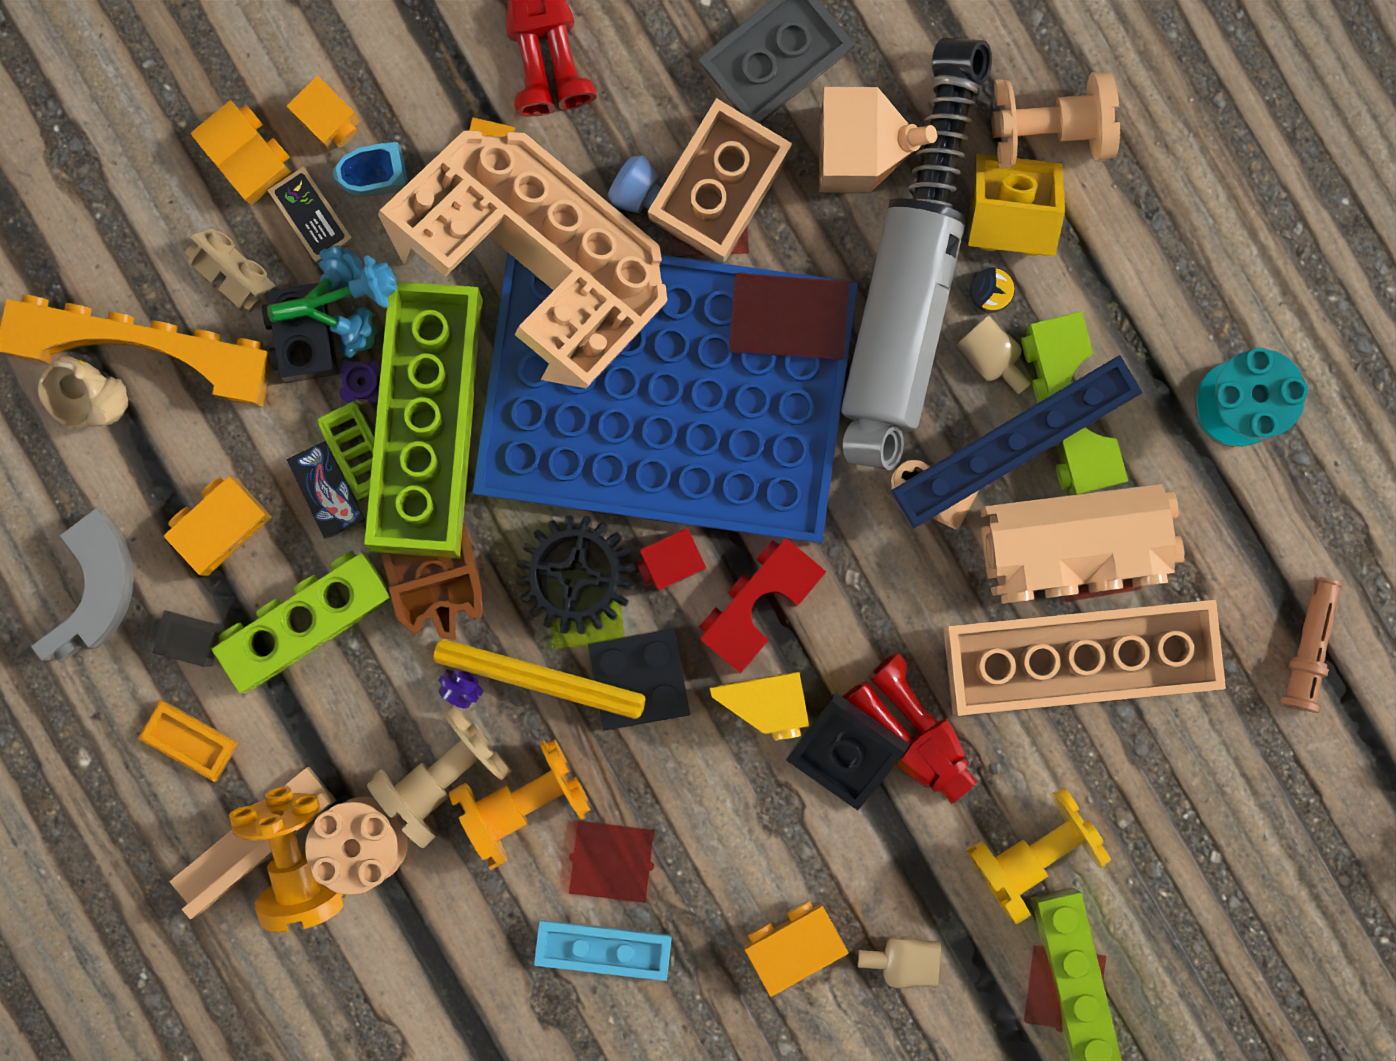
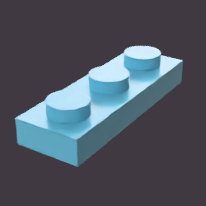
(603, 950)

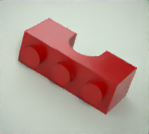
(784, 572)

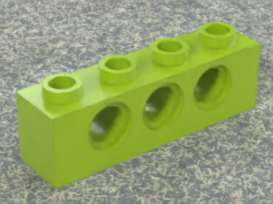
(237, 648)

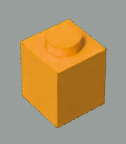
(324, 114)

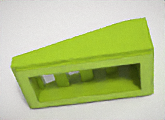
(337, 417)

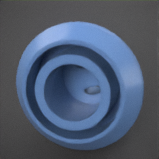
(635, 185)

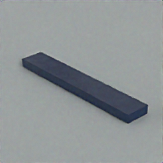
(1016, 442)

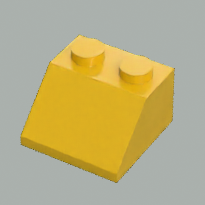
(1016, 206)
(767, 703)

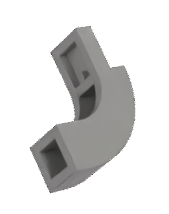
(107, 587)

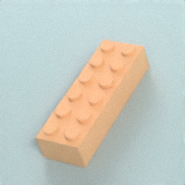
(1084, 657)

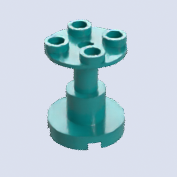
(1250, 398)

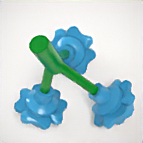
(343, 270)

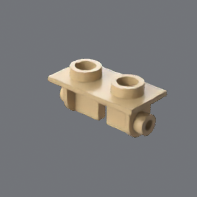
(215, 254)

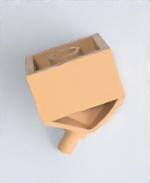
(863, 139)

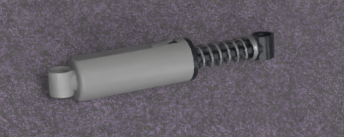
(913, 273)

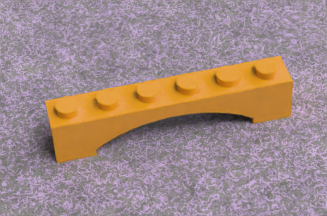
(38, 332)

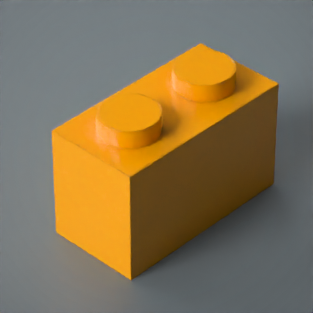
(216, 525)
(794, 947)

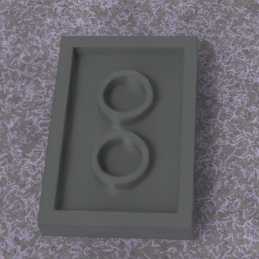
(775, 55)

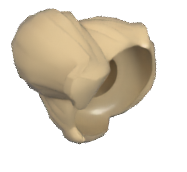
(80, 395)

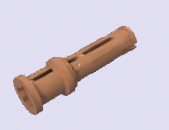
(1309, 664)

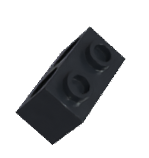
(305, 332)

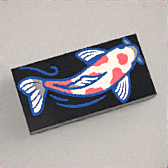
(325, 490)

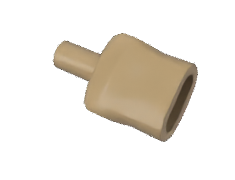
(993, 354)
(905, 962)

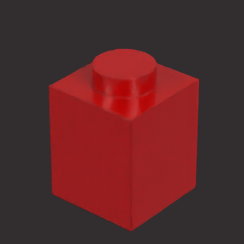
(670, 560)

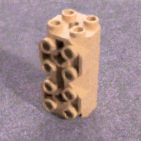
(1081, 542)

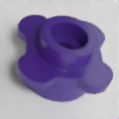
(352, 372)
(459, 688)

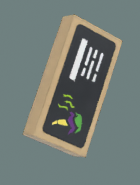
(309, 213)

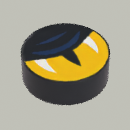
(992, 290)

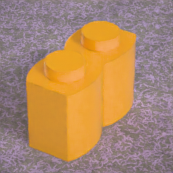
(241, 151)

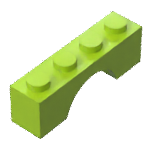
(1057, 351)
(1077, 976)

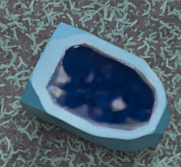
(372, 170)

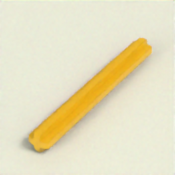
(539, 678)

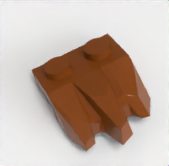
(434, 588)

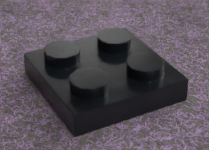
(645, 665)
(847, 751)

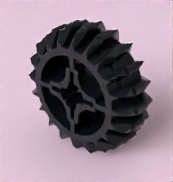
(578, 554)

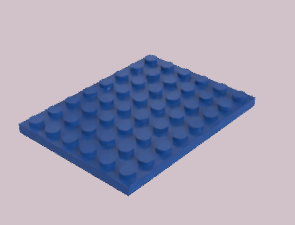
(671, 422)

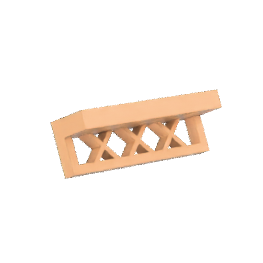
(235, 858)

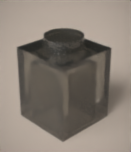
(185, 638)

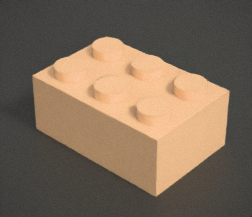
(719, 181)

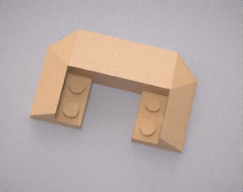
(551, 223)

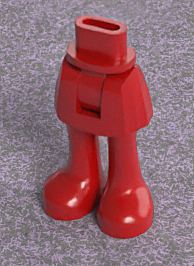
(536, 21)
(935, 752)

